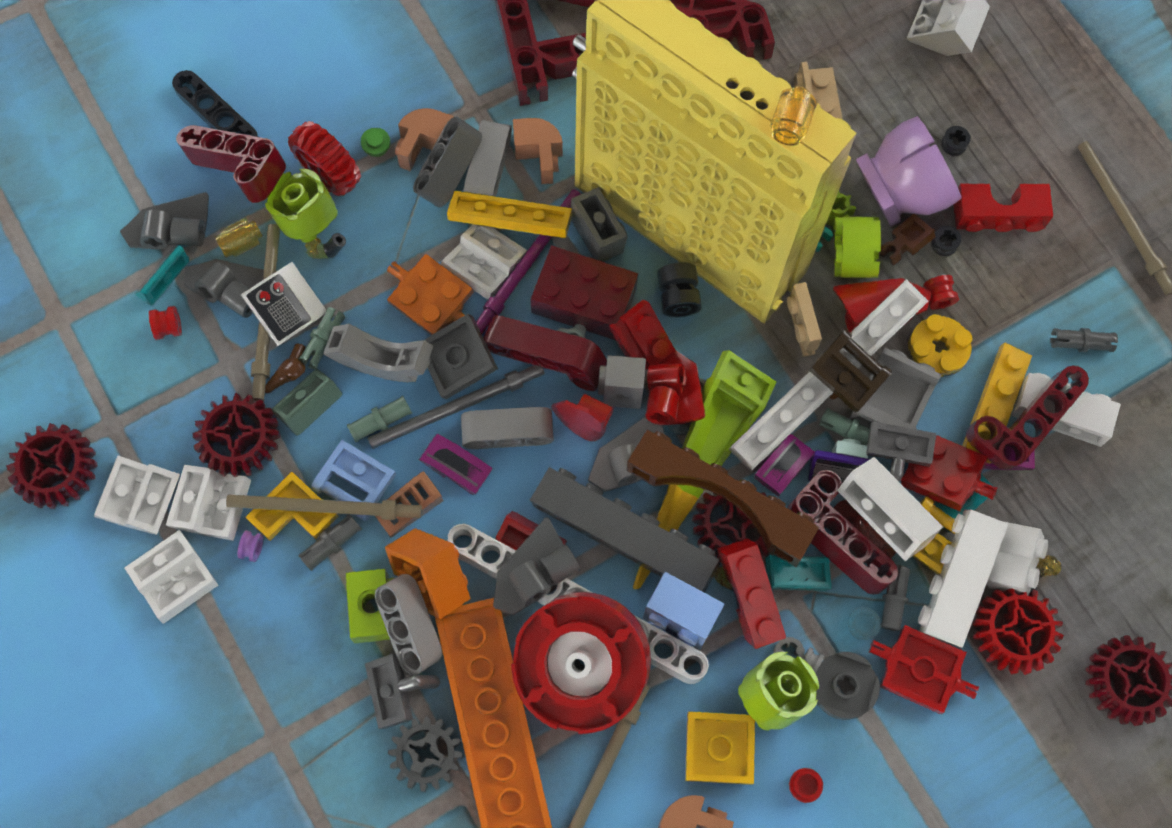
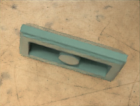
(307, 401)

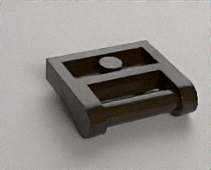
(845, 378)

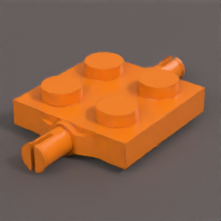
(429, 294)

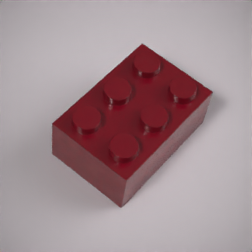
(583, 291)

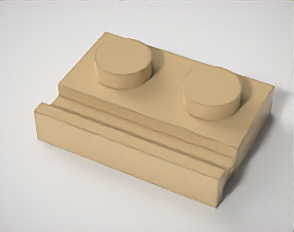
(804, 319)

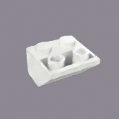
(948, 25)

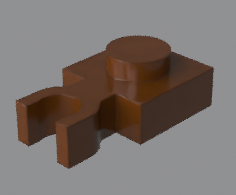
(908, 236)

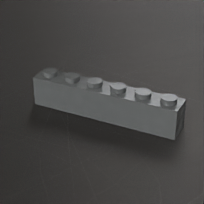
(624, 531)

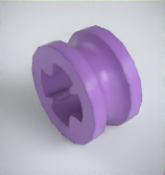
(250, 546)

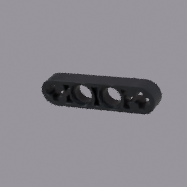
(217, 111)

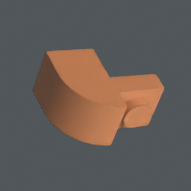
(418, 130)
(538, 140)
(687, 814)

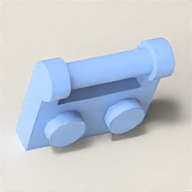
(357, 470)

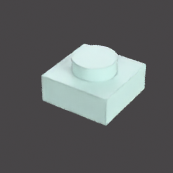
(850, 447)

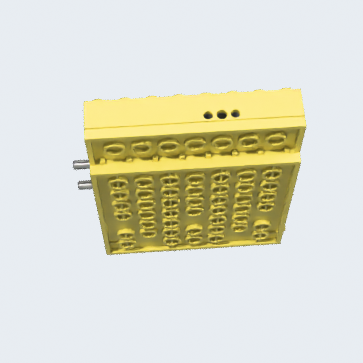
(688, 154)

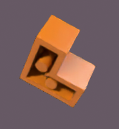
(434, 567)

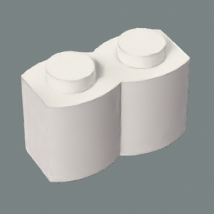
(1018, 559)

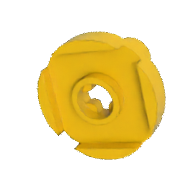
(942, 329)

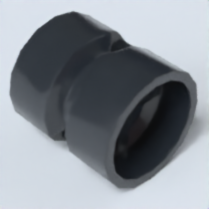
(679, 289)

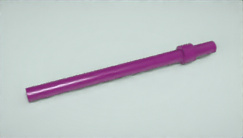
(495, 304)

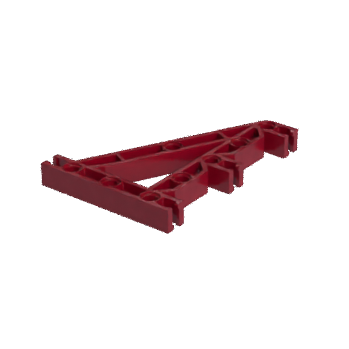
(559, 56)

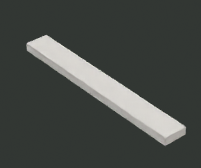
(811, 392)

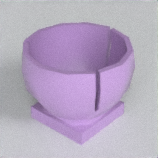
(909, 173)

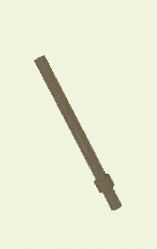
(1154, 265)
(261, 368)
(387, 509)
(606, 763)

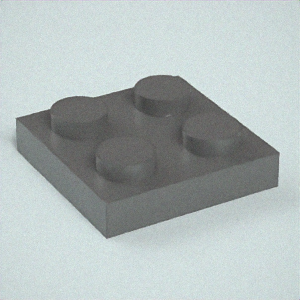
(459, 357)

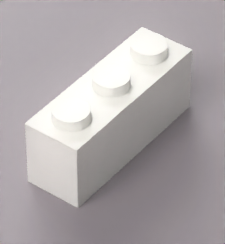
(1088, 419)
(889, 508)

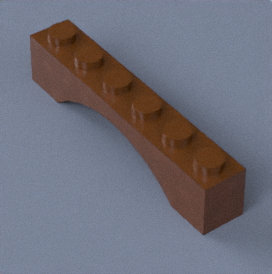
(663, 463)

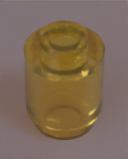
(793, 115)
(238, 237)

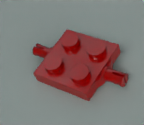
(951, 477)
(923, 669)

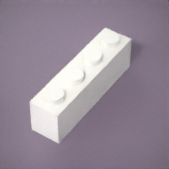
(963, 577)

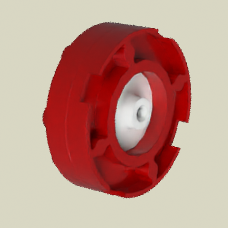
(574, 694)

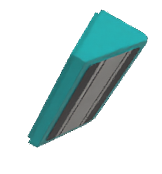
(163, 275)

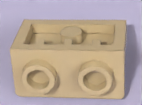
(821, 85)

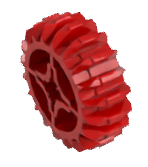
(325, 156)
(1019, 643)

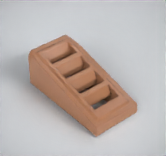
(401, 495)

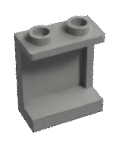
(903, 393)

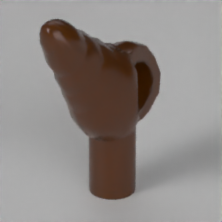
(288, 370)

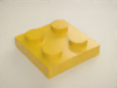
(720, 748)

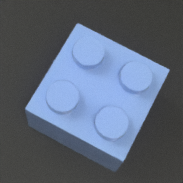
(682, 610)

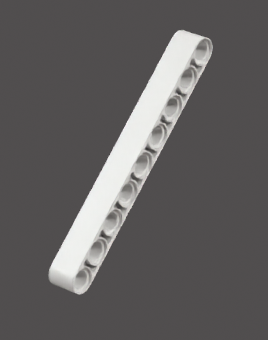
(673, 665)

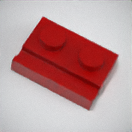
(642, 334)

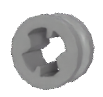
(799, 649)
(813, 659)

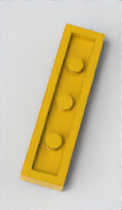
(509, 214)
(1001, 388)

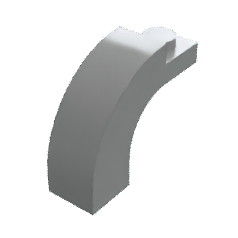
(376, 356)

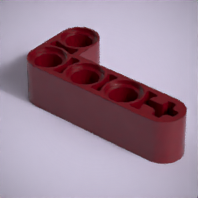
(251, 158)
(548, 349)
(1034, 414)
(880, 568)

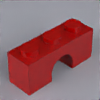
(978, 209)
(749, 579)

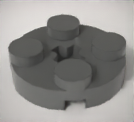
(861, 676)

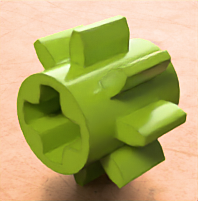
(840, 208)

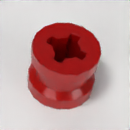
(942, 292)
(165, 322)

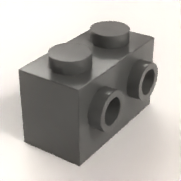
(598, 225)

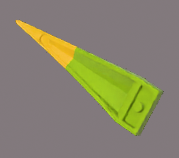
(732, 403)

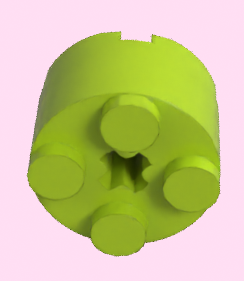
(301, 205)
(857, 247)
(779, 691)

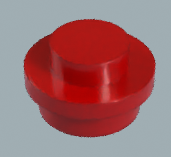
(806, 785)

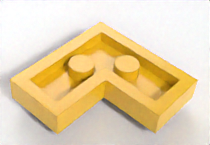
(273, 521)

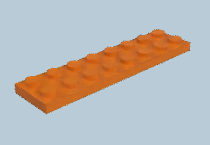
(492, 718)

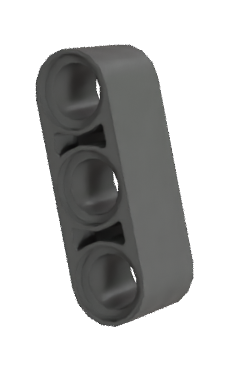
(447, 162)

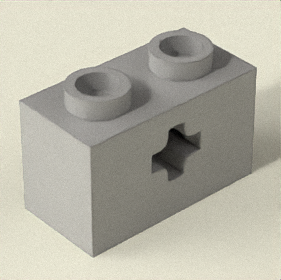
(622, 381)

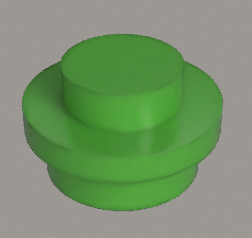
(375, 142)

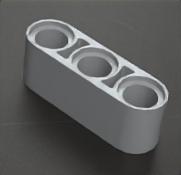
(489, 159)
(507, 428)
(408, 624)

